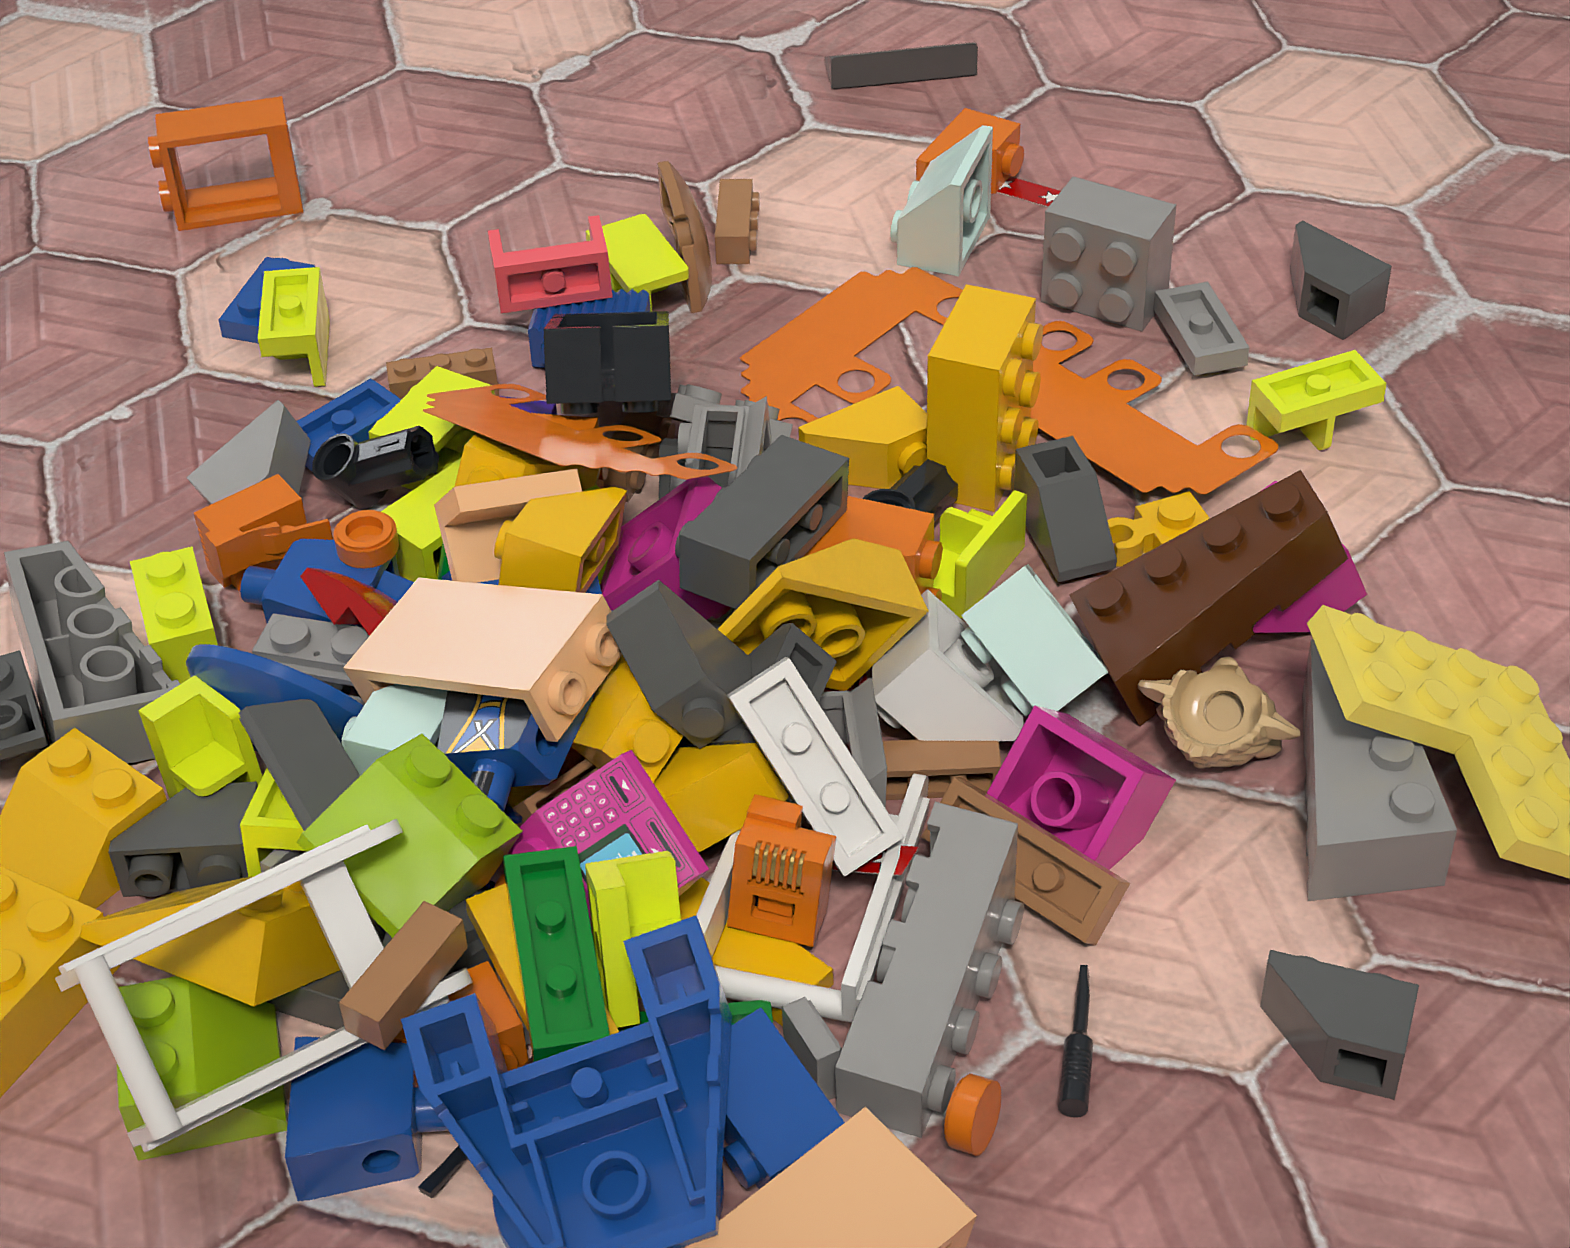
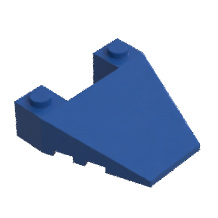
(607, 1136)

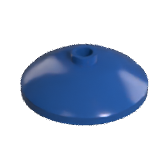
(256, 680)

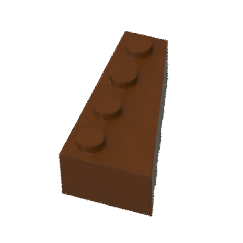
(1208, 587)

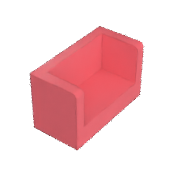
(552, 273)

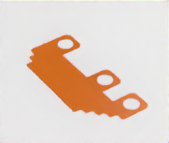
(830, 333)
(497, 419)
(1123, 437)

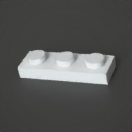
(814, 764)

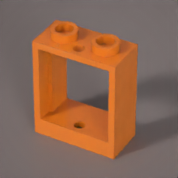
(228, 201)

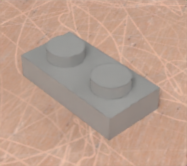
(1201, 328)

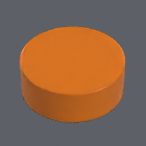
(366, 539)
(972, 1114)

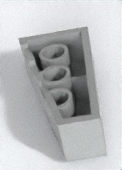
(82, 651)
(1369, 803)

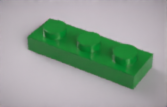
(555, 950)

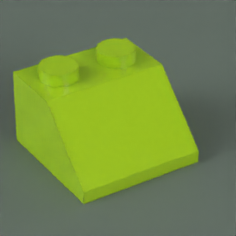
(448, 838)
(198, 1046)

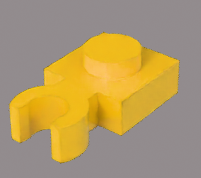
(1154, 525)

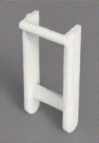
(345, 929)
(864, 959)

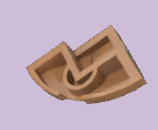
(689, 235)

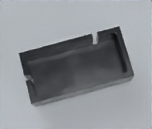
(607, 359)

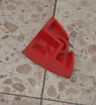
(348, 599)

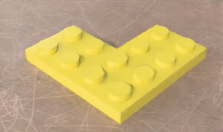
(1465, 708)

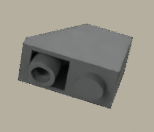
(1336, 282)
(1064, 508)
(20, 716)
(184, 843)
(1341, 1020)

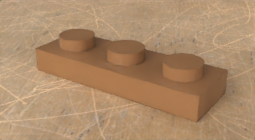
(1049, 872)

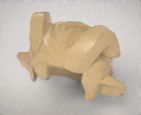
(1218, 716)

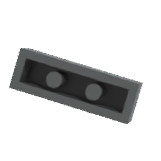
(762, 520)

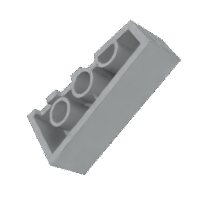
(933, 972)

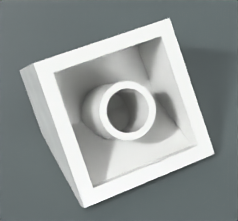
(940, 685)

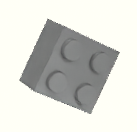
(1107, 252)

